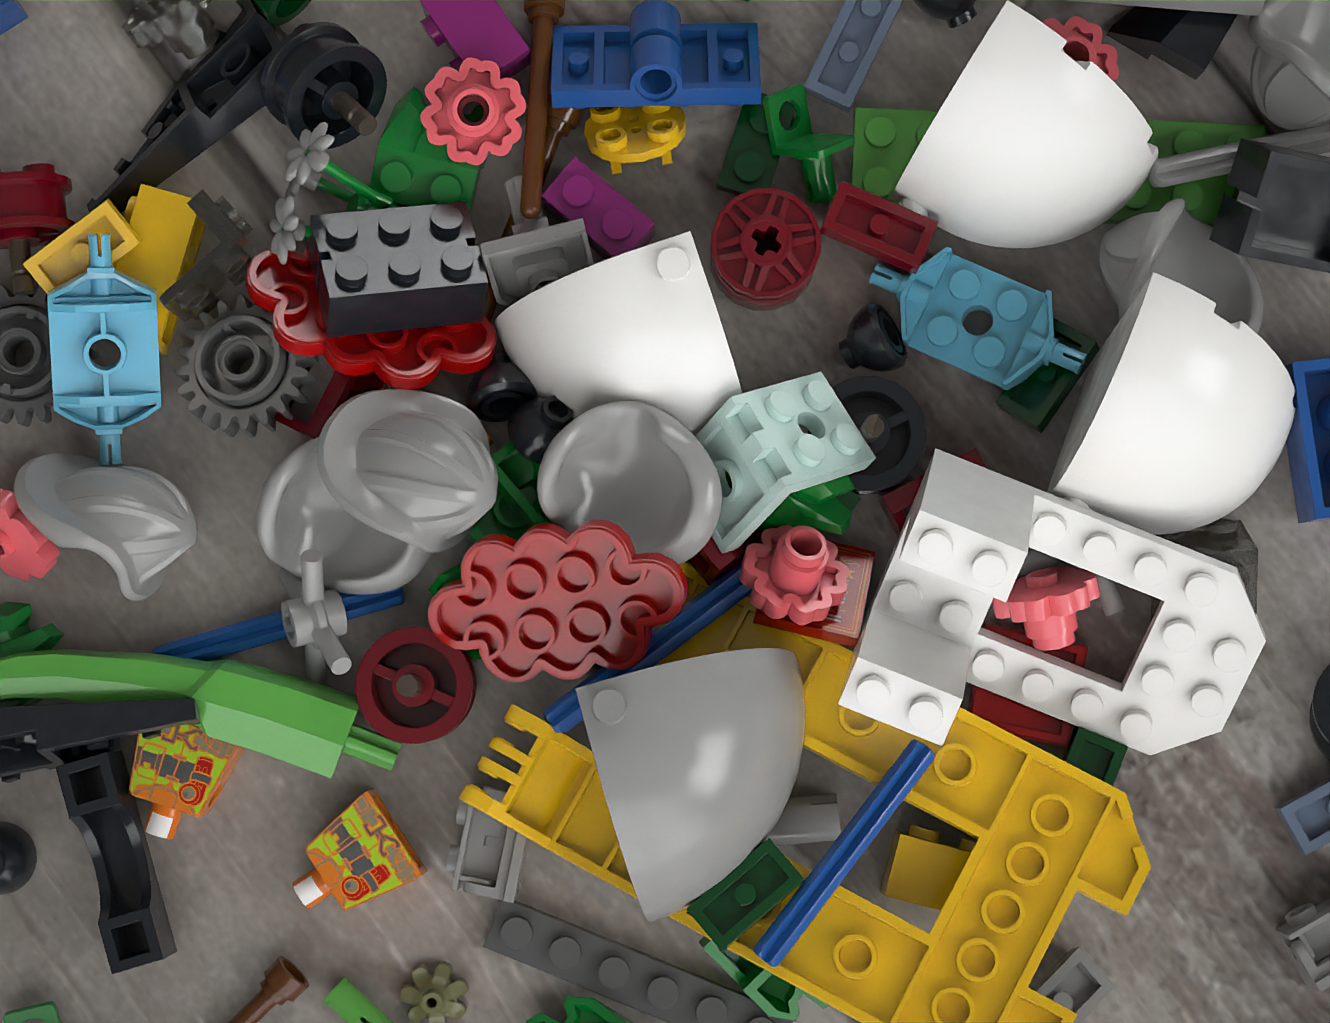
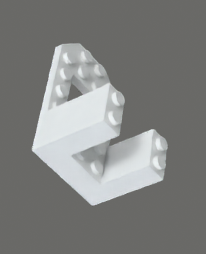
(968, 547)

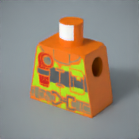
(180, 775)
(359, 856)

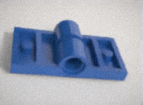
(655, 62)

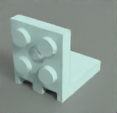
(770, 457)

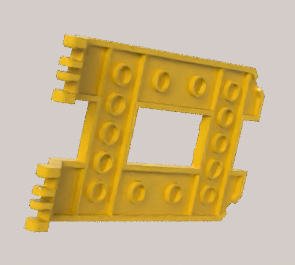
(1035, 818)

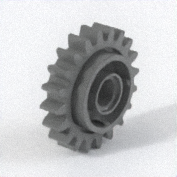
(214, 377)
(30, 386)

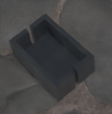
(1277, 206)
(397, 269)

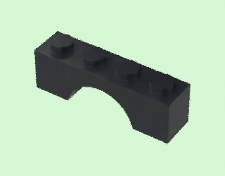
(131, 902)

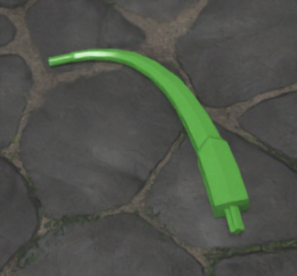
(235, 700)

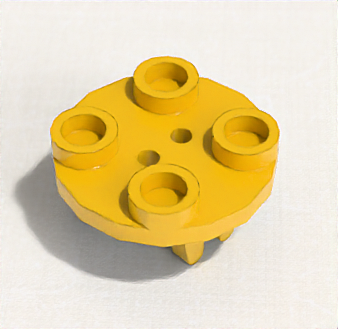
(634, 133)

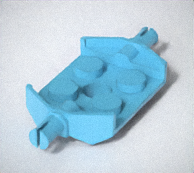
(951, 288)
(114, 308)

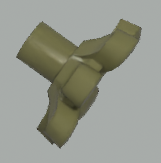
(436, 986)

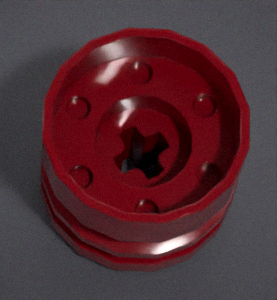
(769, 279)

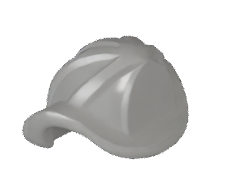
(1292, 62)
(1180, 250)
(409, 465)
(636, 471)
(112, 509)
(303, 515)

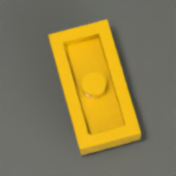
(69, 252)

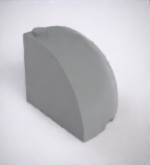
(695, 765)

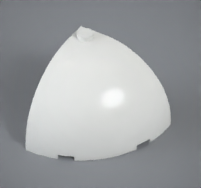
(1027, 143)
(627, 333)
(1175, 416)

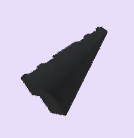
(1175, 36)
(201, 106)
(66, 733)

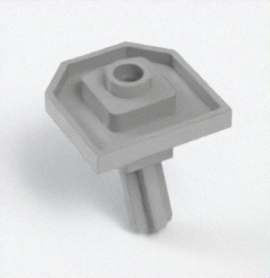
(534, 253)

